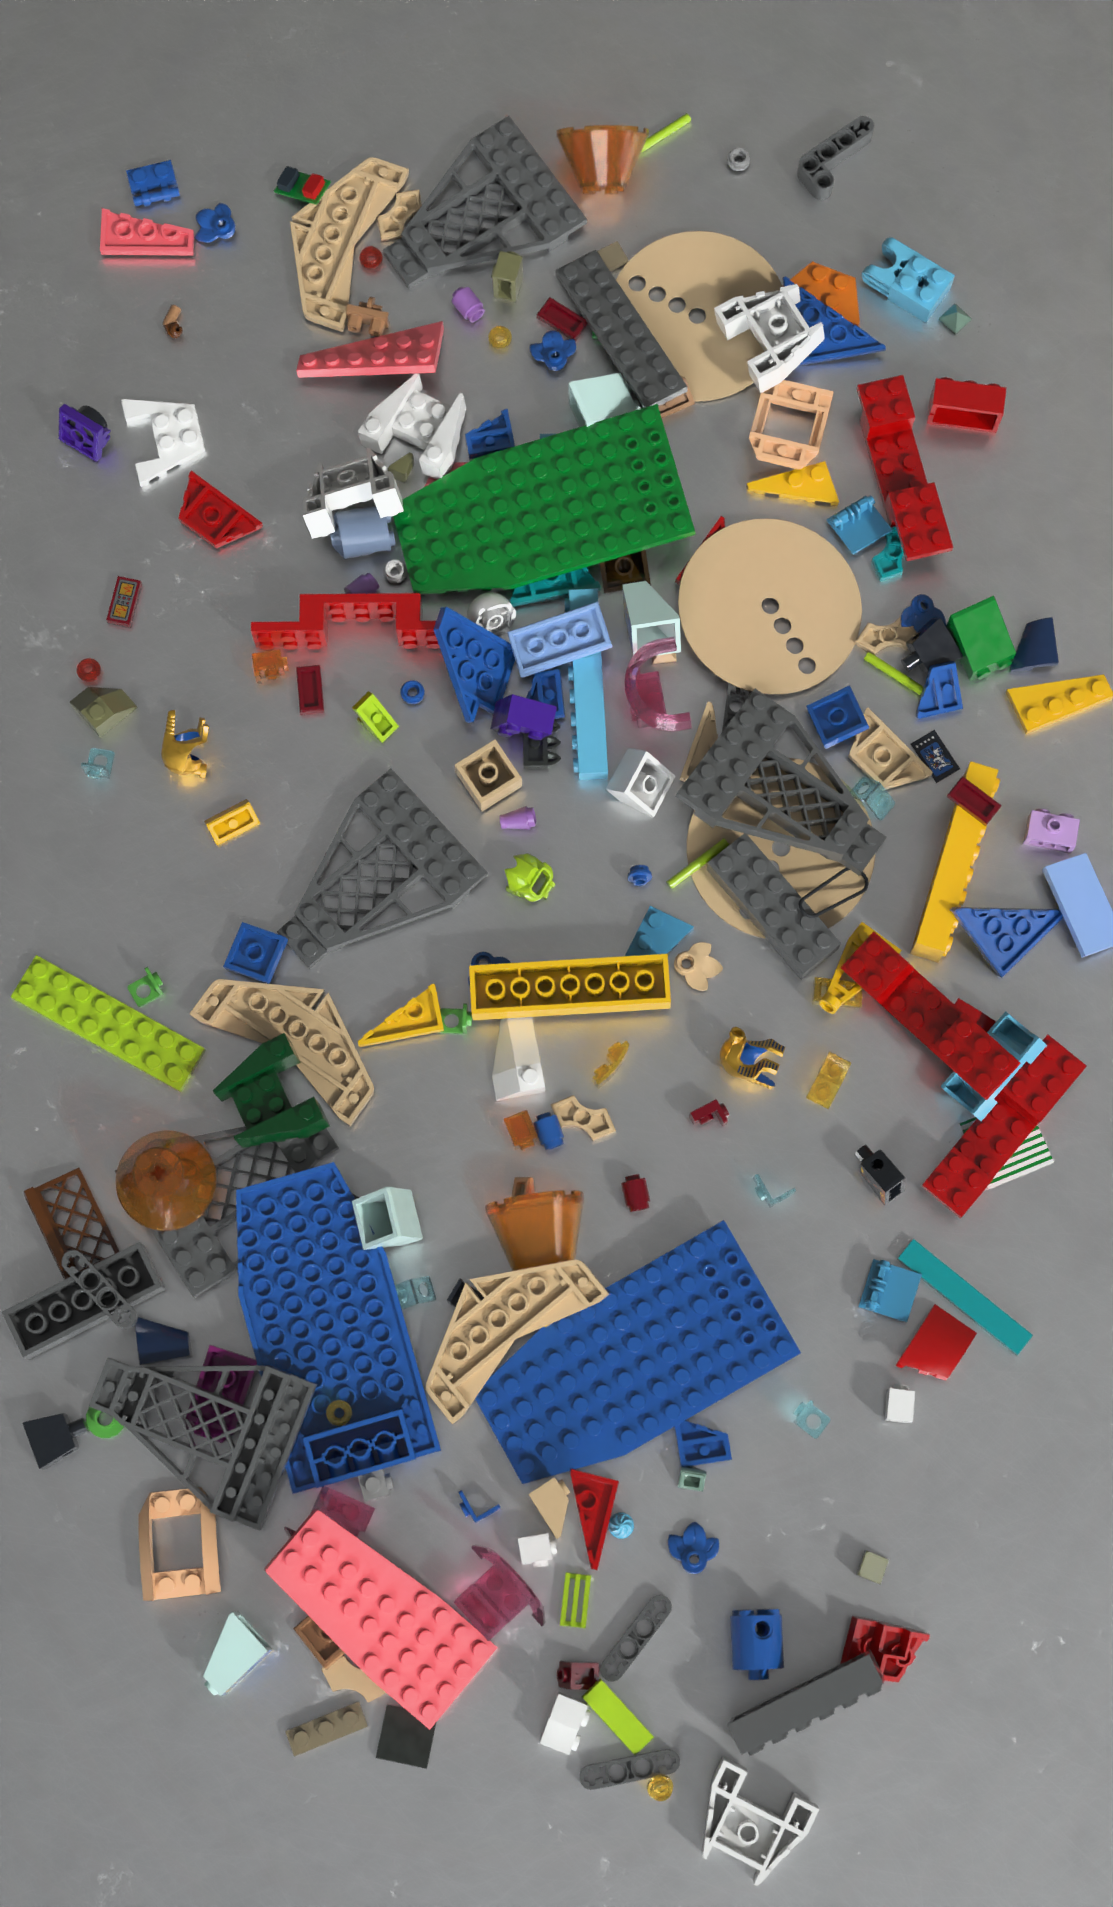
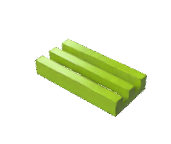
(577, 1577)

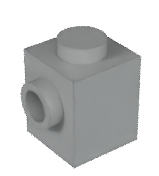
(375, 1485)

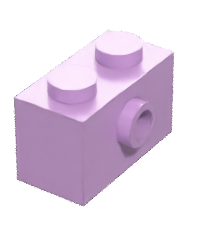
(1051, 830)

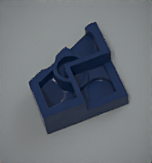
(1036, 646)
(161, 1342)

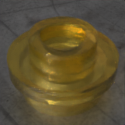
(500, 331)
(331, 1415)
(663, 1792)

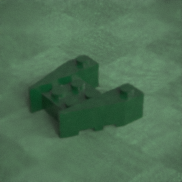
(264, 1100)

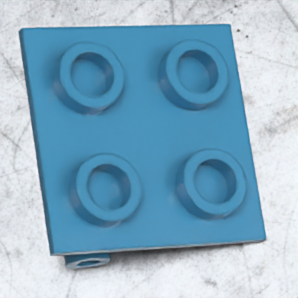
(859, 524)
(890, 1290)

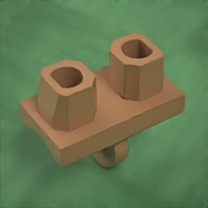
(367, 314)

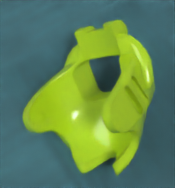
(525, 875)

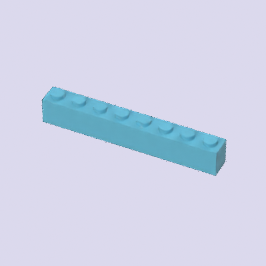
(589, 703)

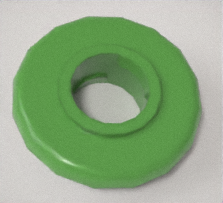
(98, 1429)

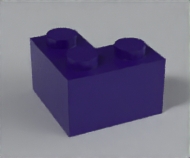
(524, 715)

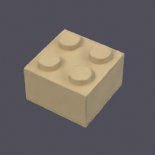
(488, 775)

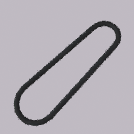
(836, 904)

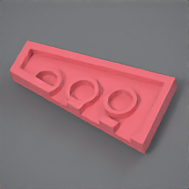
(134, 236)

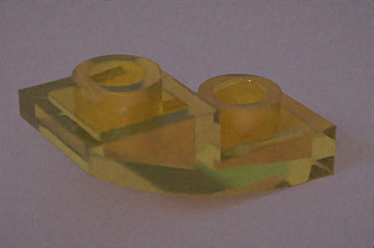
(615, 1058)
(828, 1080)

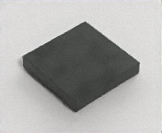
(404, 1738)

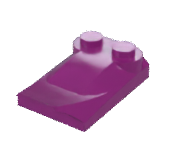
(235, 1388)

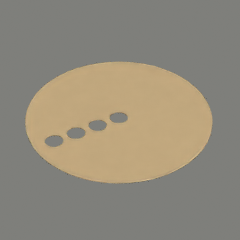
(705, 273)
(725, 594)
(800, 867)

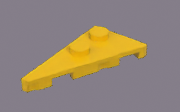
(809, 483)
(415, 1019)

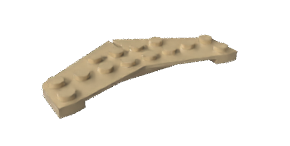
(336, 224)
(317, 1036)
(486, 1328)

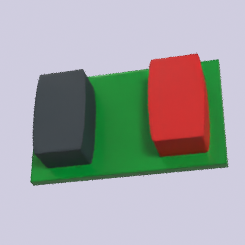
(301, 185)

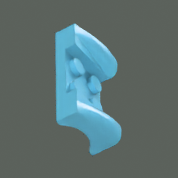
(1018, 1042)

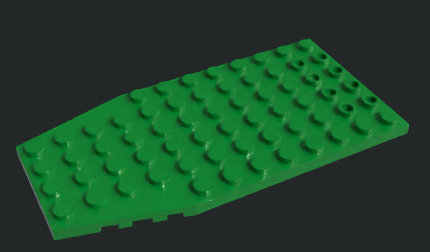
(546, 508)

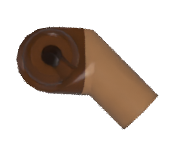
(170, 322)

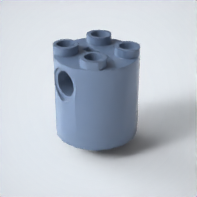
(361, 532)

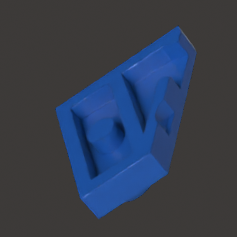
(548, 690)
(940, 691)
(701, 1445)

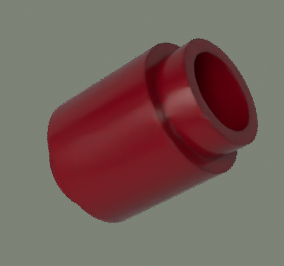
(635, 1193)

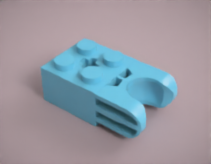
(911, 282)

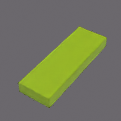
(617, 1716)

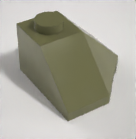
(103, 707)

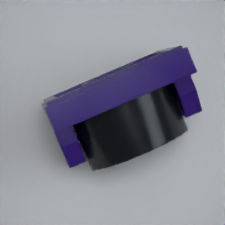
(83, 430)

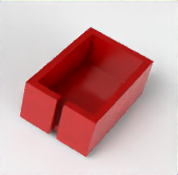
(966, 405)

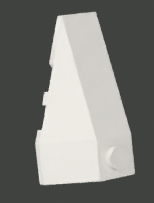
(517, 1060)

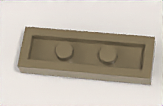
(326, 1728)

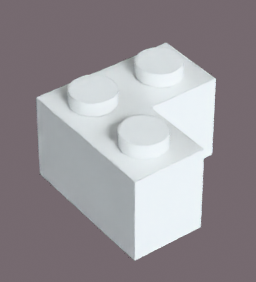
(564, 1723)

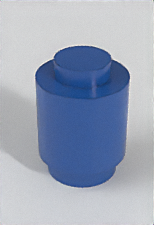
(549, 1131)

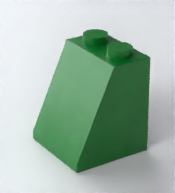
(981, 638)

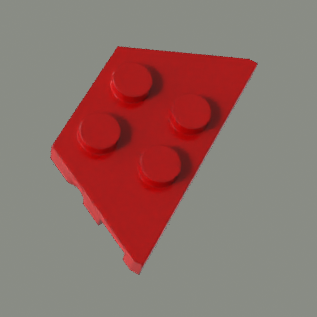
(214, 514)

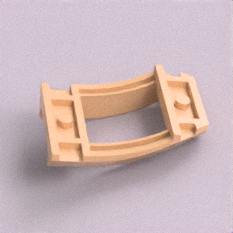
(793, 396)
(181, 1581)

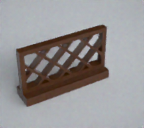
(50, 1229)

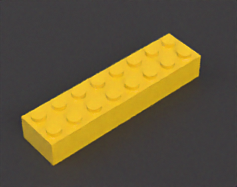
(952, 872)
(569, 987)

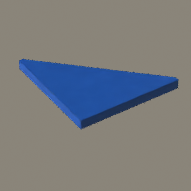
(840, 335)
(1005, 933)

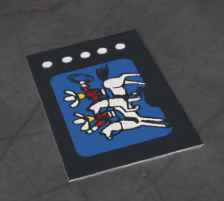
(935, 756)

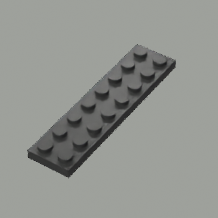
(621, 330)

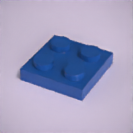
(837, 717)
(255, 953)

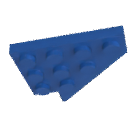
(475, 662)

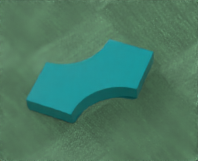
(889, 561)

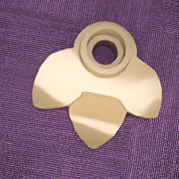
(701, 966)

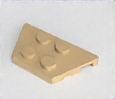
(885, 756)

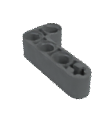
(832, 146)

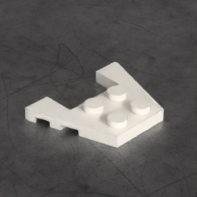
(175, 434)

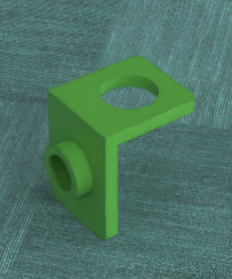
(153, 981)
(464, 1017)

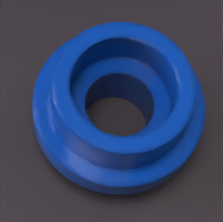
(412, 685)
(639, 875)

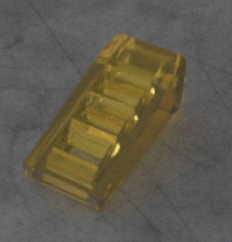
(817, 987)

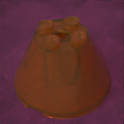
(602, 155)
(185, 1185)

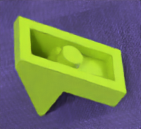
(374, 717)

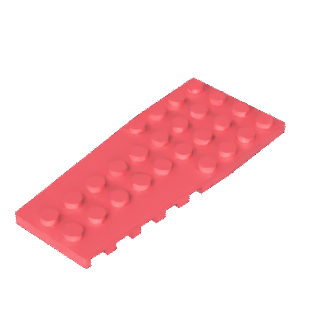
(380, 1617)

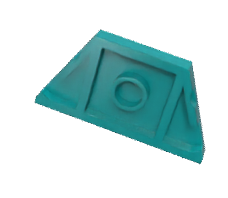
(554, 587)

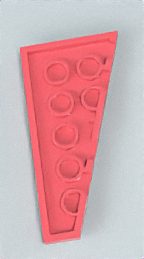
(395, 353)

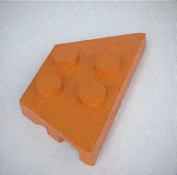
(830, 288)

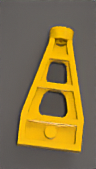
(837, 994)

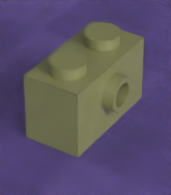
(507, 276)

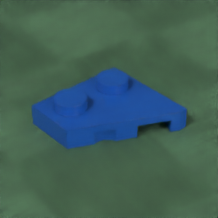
(490, 436)

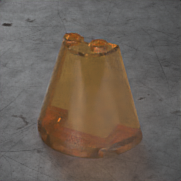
(538, 1227)

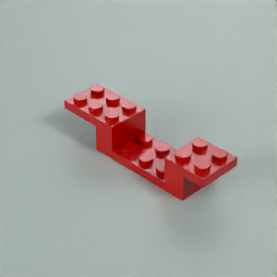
(898, 469)
(318, 608)
(930, 1016)
(991, 1142)

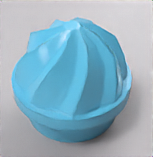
(621, 1525)

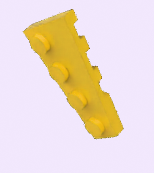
(1050, 702)

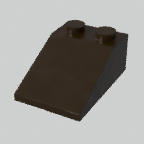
(624, 570)

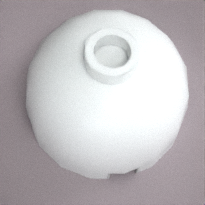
(492, 612)

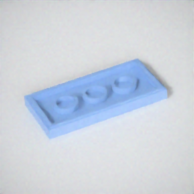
(559, 639)
(1082, 903)

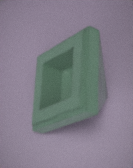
(955, 319)
(692, 1478)

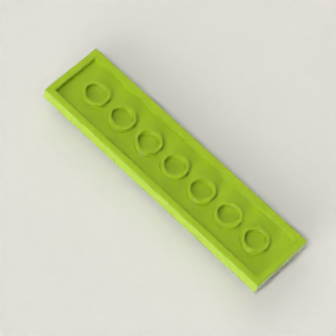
(108, 1023)

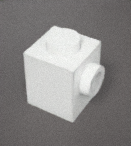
(899, 1404)
(537, 1549)

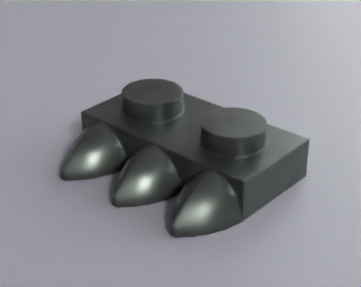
(536, 751)

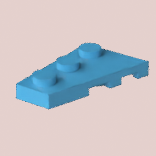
(658, 934)

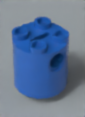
(758, 1649)

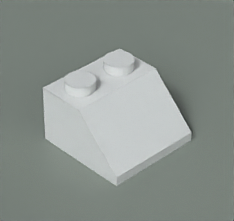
(640, 781)

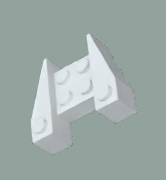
(777, 329)
(418, 421)
(347, 485)
(748, 1829)

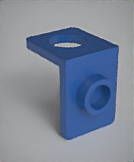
(467, 1509)

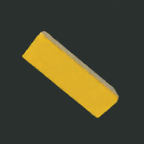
(232, 821)

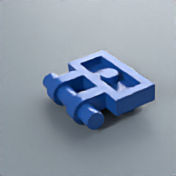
(151, 178)

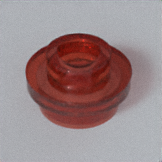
(370, 251)
(91, 676)

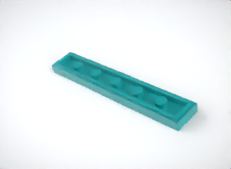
(965, 1297)

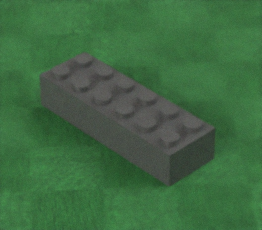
(772, 906)
(68, 1310)
(805, 1702)

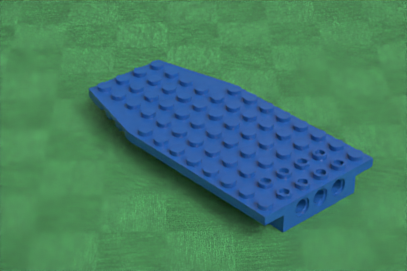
(333, 1319)
(637, 1360)

